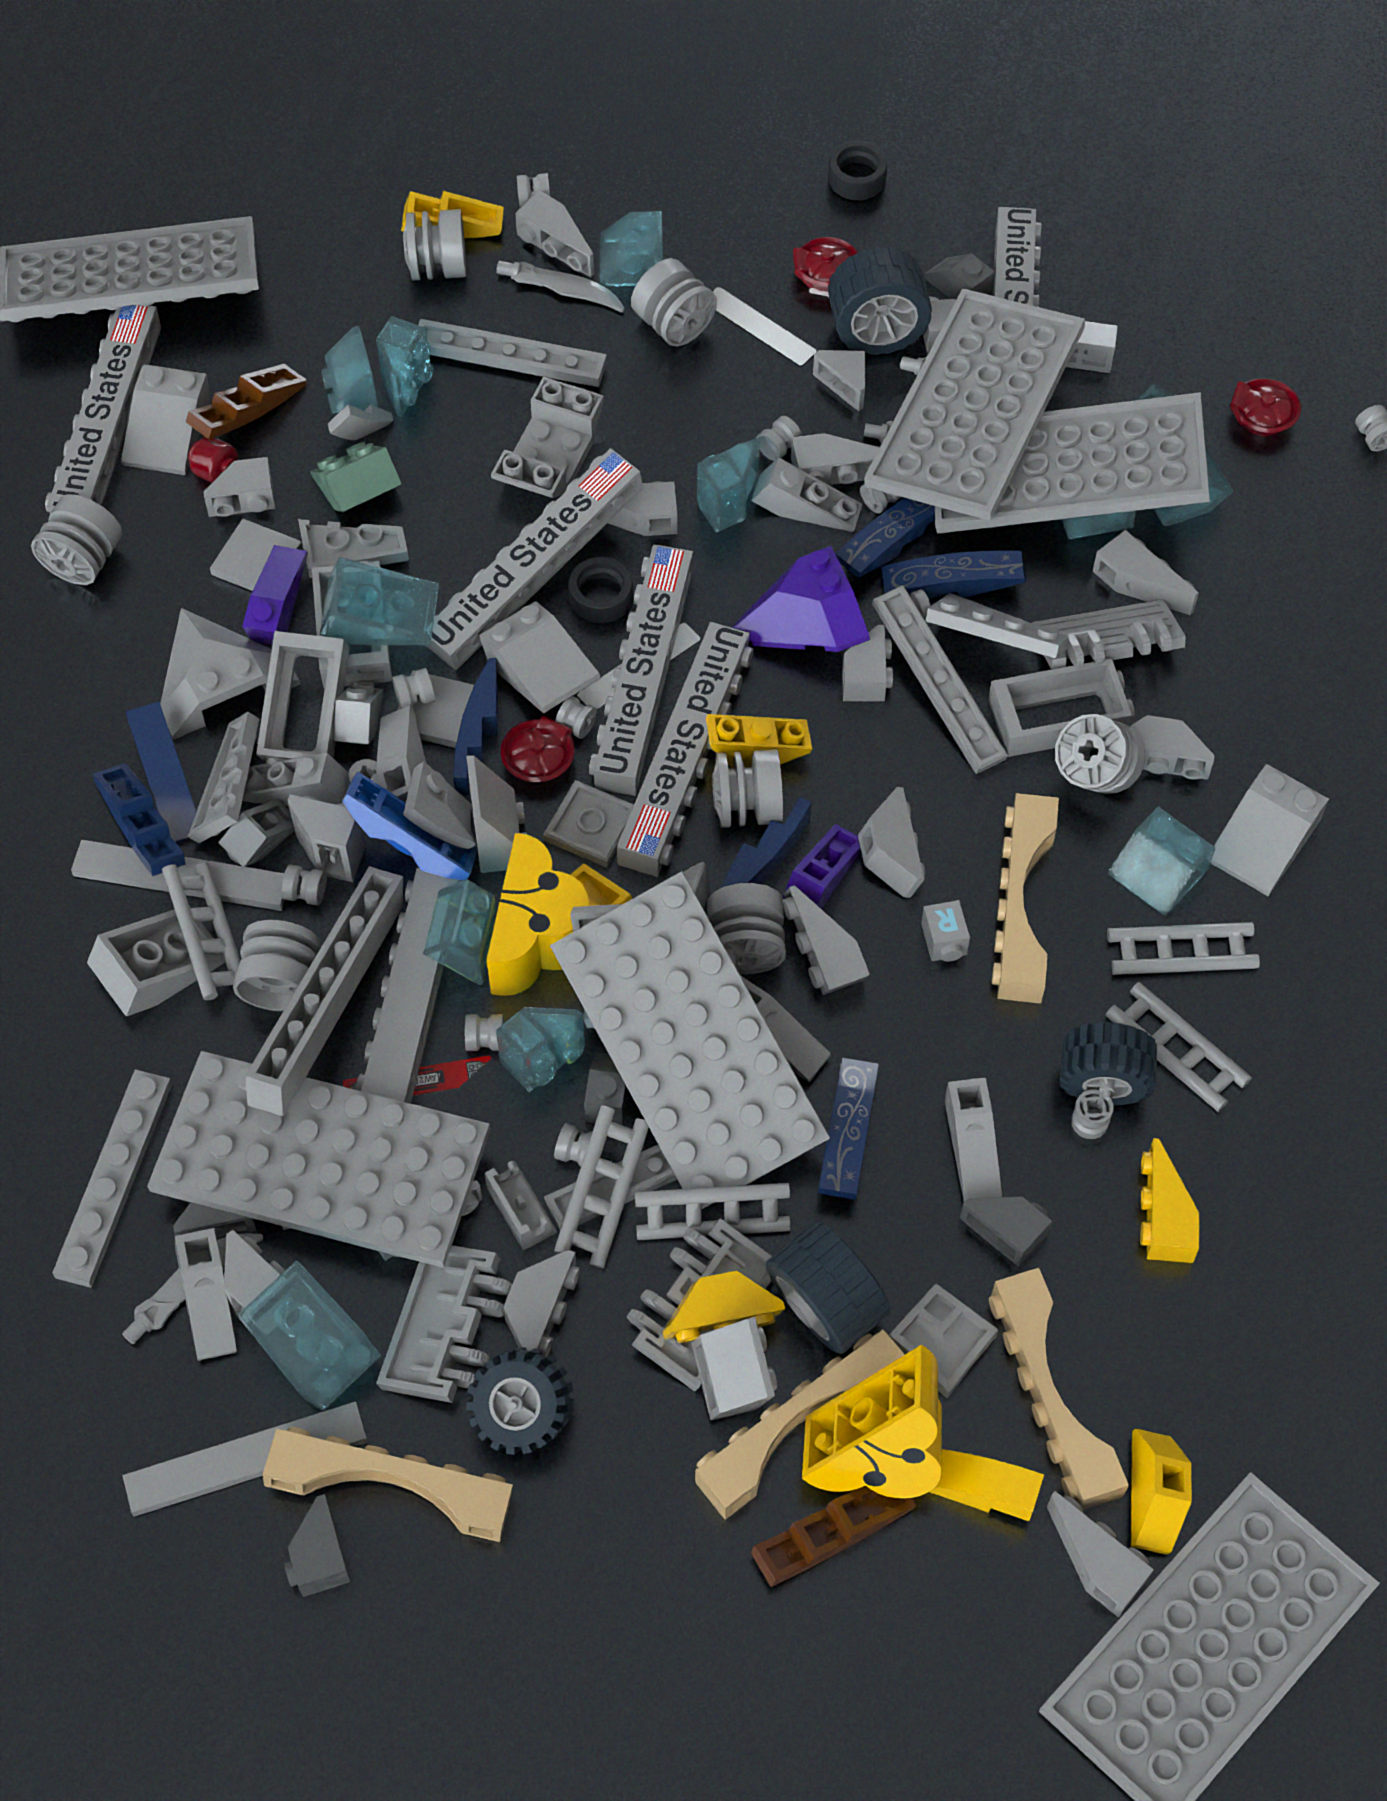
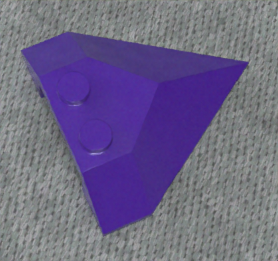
(807, 607)

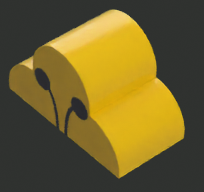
(530, 917)
(880, 1432)

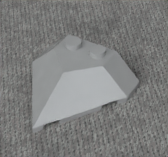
(208, 668)

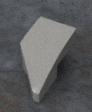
(355, 423)

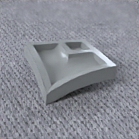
(439, 808)
(949, 1331)

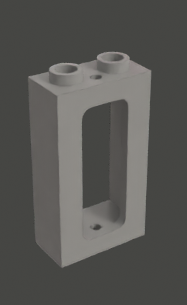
(285, 651)
(370, 666)
(1050, 687)

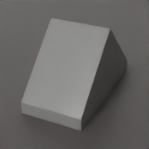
(843, 374)

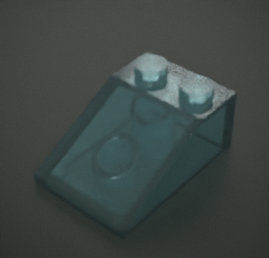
(378, 606)
(309, 1336)

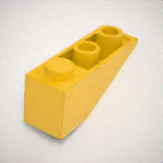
(1171, 1214)

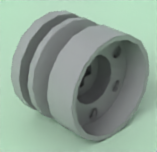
(435, 244)
(673, 302)
(76, 539)
(1118, 759)
(748, 788)
(751, 923)
(273, 962)

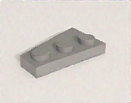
(358, 544)

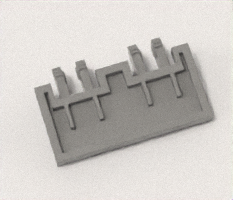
(1115, 633)
(734, 1254)
(437, 1313)

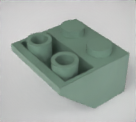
(356, 476)

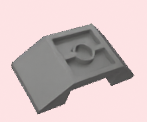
(554, 439)

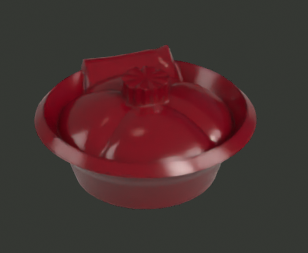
(819, 259)
(1265, 406)
(538, 749)

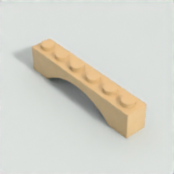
(1022, 960)
(308, 1463)
(1087, 1463)
(735, 1472)

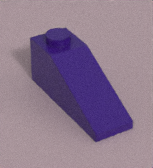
(274, 594)
(825, 865)

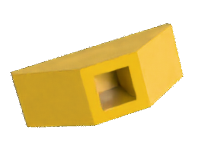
(749, 733)
(719, 1302)
(1159, 1491)

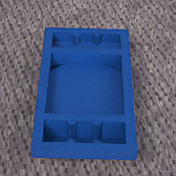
(382, 818)

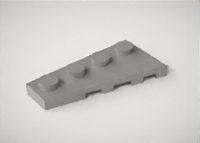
(991, 624)
(227, 781)

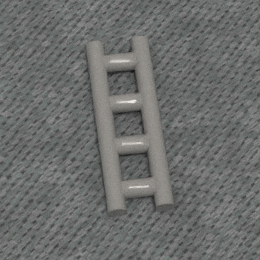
(213, 912)
(1196, 932)
(1201, 1047)
(694, 1197)
(609, 1209)

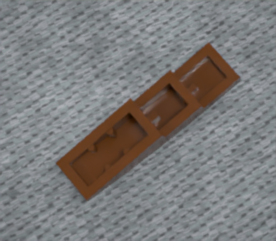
(251, 399)
(827, 1532)

